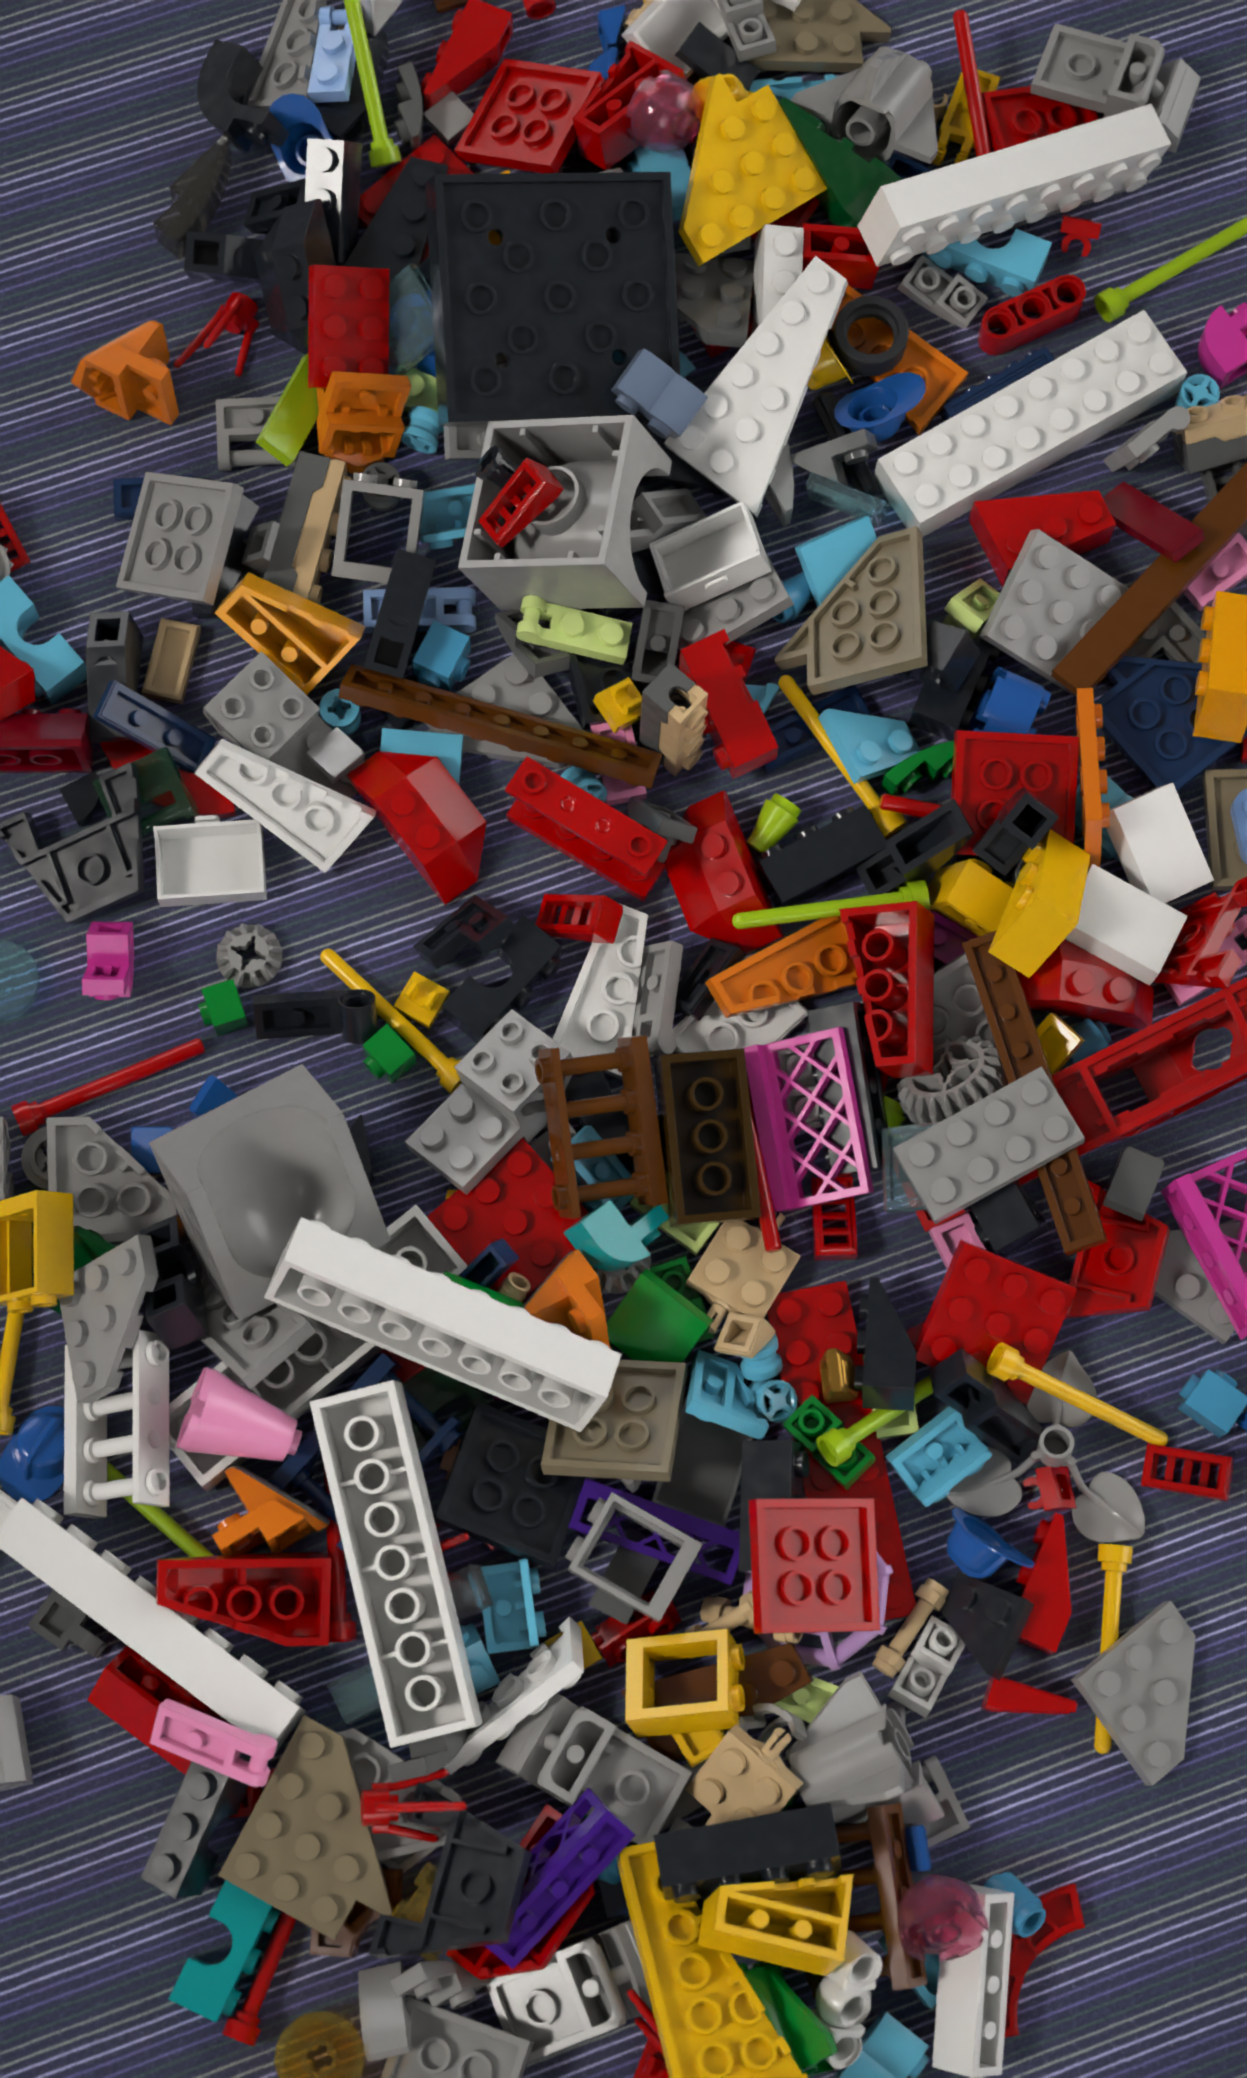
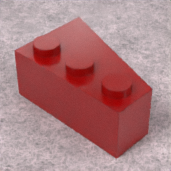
(602, 117)
(1072, 519)
(733, 717)

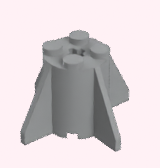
(879, 107)
(861, 1758)

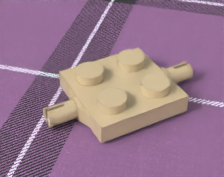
(739, 1273)
(745, 1778)

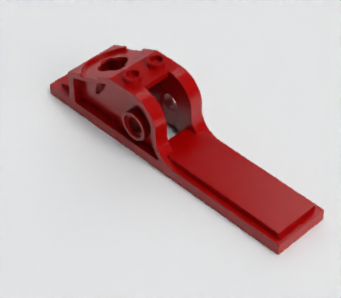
(1163, 1065)

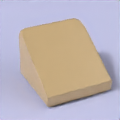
(744, 1335)

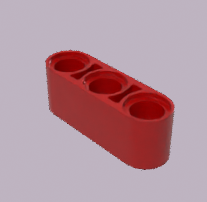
(1040, 300)

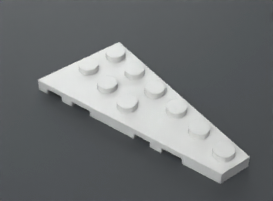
(761, 390)

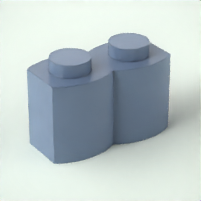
(658, 394)

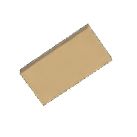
(171, 661)

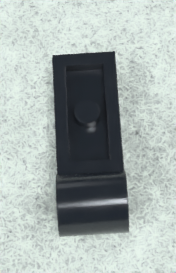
(317, 1013)

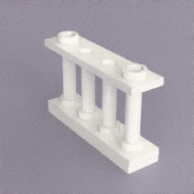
(87, 1441)

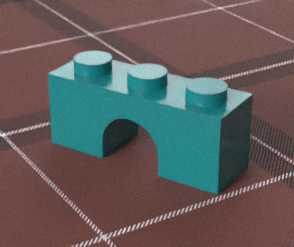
(212, 1987)

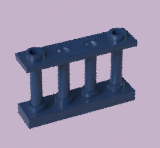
(296, 1471)

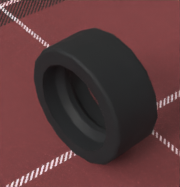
(879, 309)

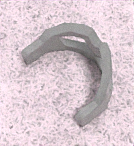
(786, 1718)

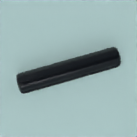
(859, 473)

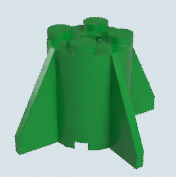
(792, 2019)

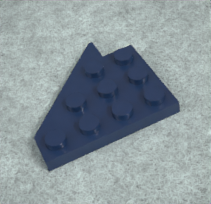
(1153, 720)

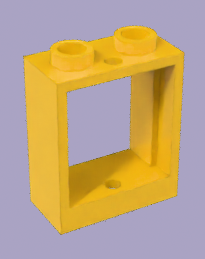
(53, 1250)
(686, 1718)

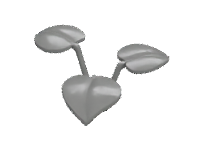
(1105, 1510)

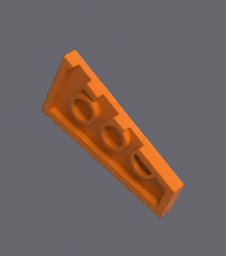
(938, 371)
(1091, 778)
(788, 971)

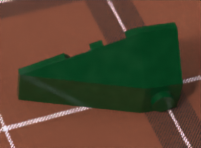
(848, 177)

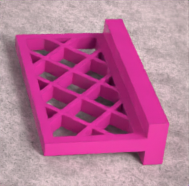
(775, 1127)
(1206, 1238)

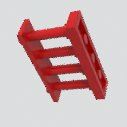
(585, 829)

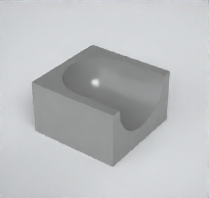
(581, 542)
(255, 1171)

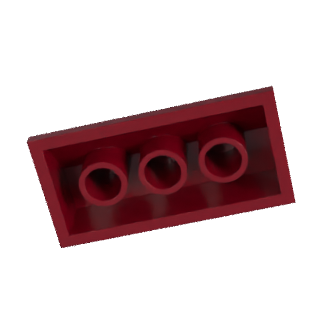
(46, 742)

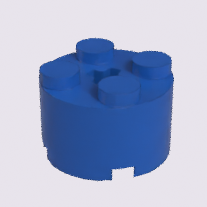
(1009, 705)

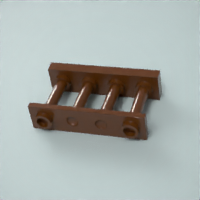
(640, 1141)
(892, 1877)

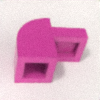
(1224, 345)
(109, 960)

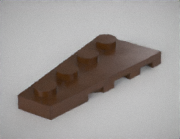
(765, 1679)

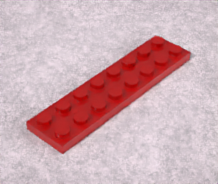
(806, 1326)

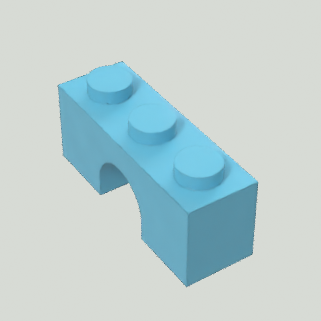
(1011, 267)
(54, 663)

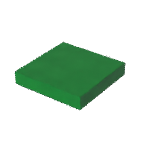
(656, 1322)

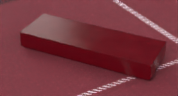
(1152, 522)

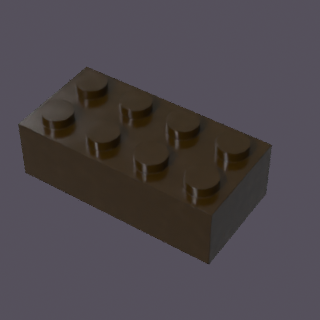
(707, 1137)

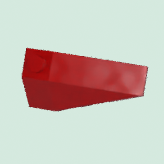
(258, 1594)

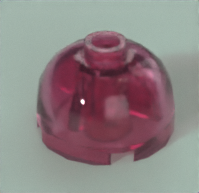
(665, 113)
(940, 1918)

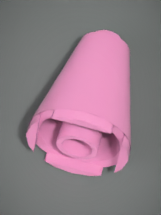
(235, 1422)

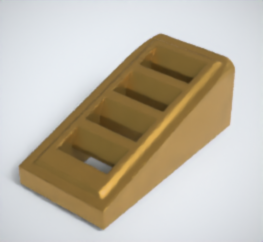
(837, 1376)

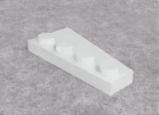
(292, 807)
(605, 993)
(527, 1694)

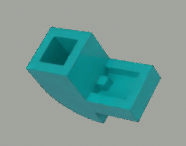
(610, 1241)

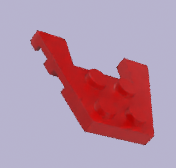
(1195, 953)
(1124, 1270)

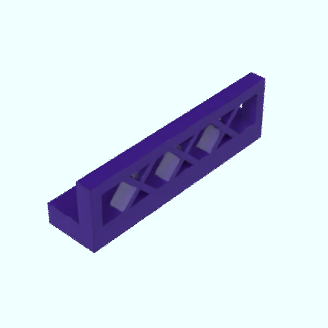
(687, 1524)
(564, 1876)

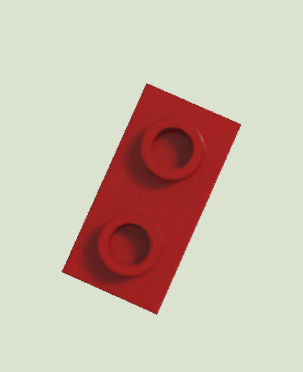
(613, 1635)

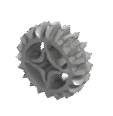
(961, 1076)

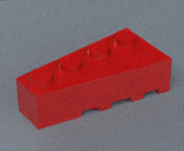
(896, 982)

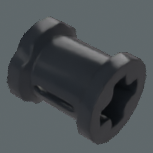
(495, 467)

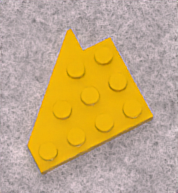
(743, 171)

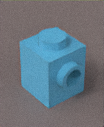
(442, 657)
(1212, 1401)

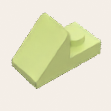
(971, 607)

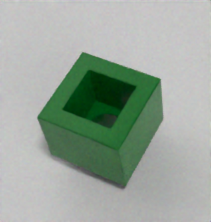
(223, 1008)
(388, 1055)

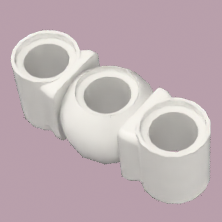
(845, 1999)

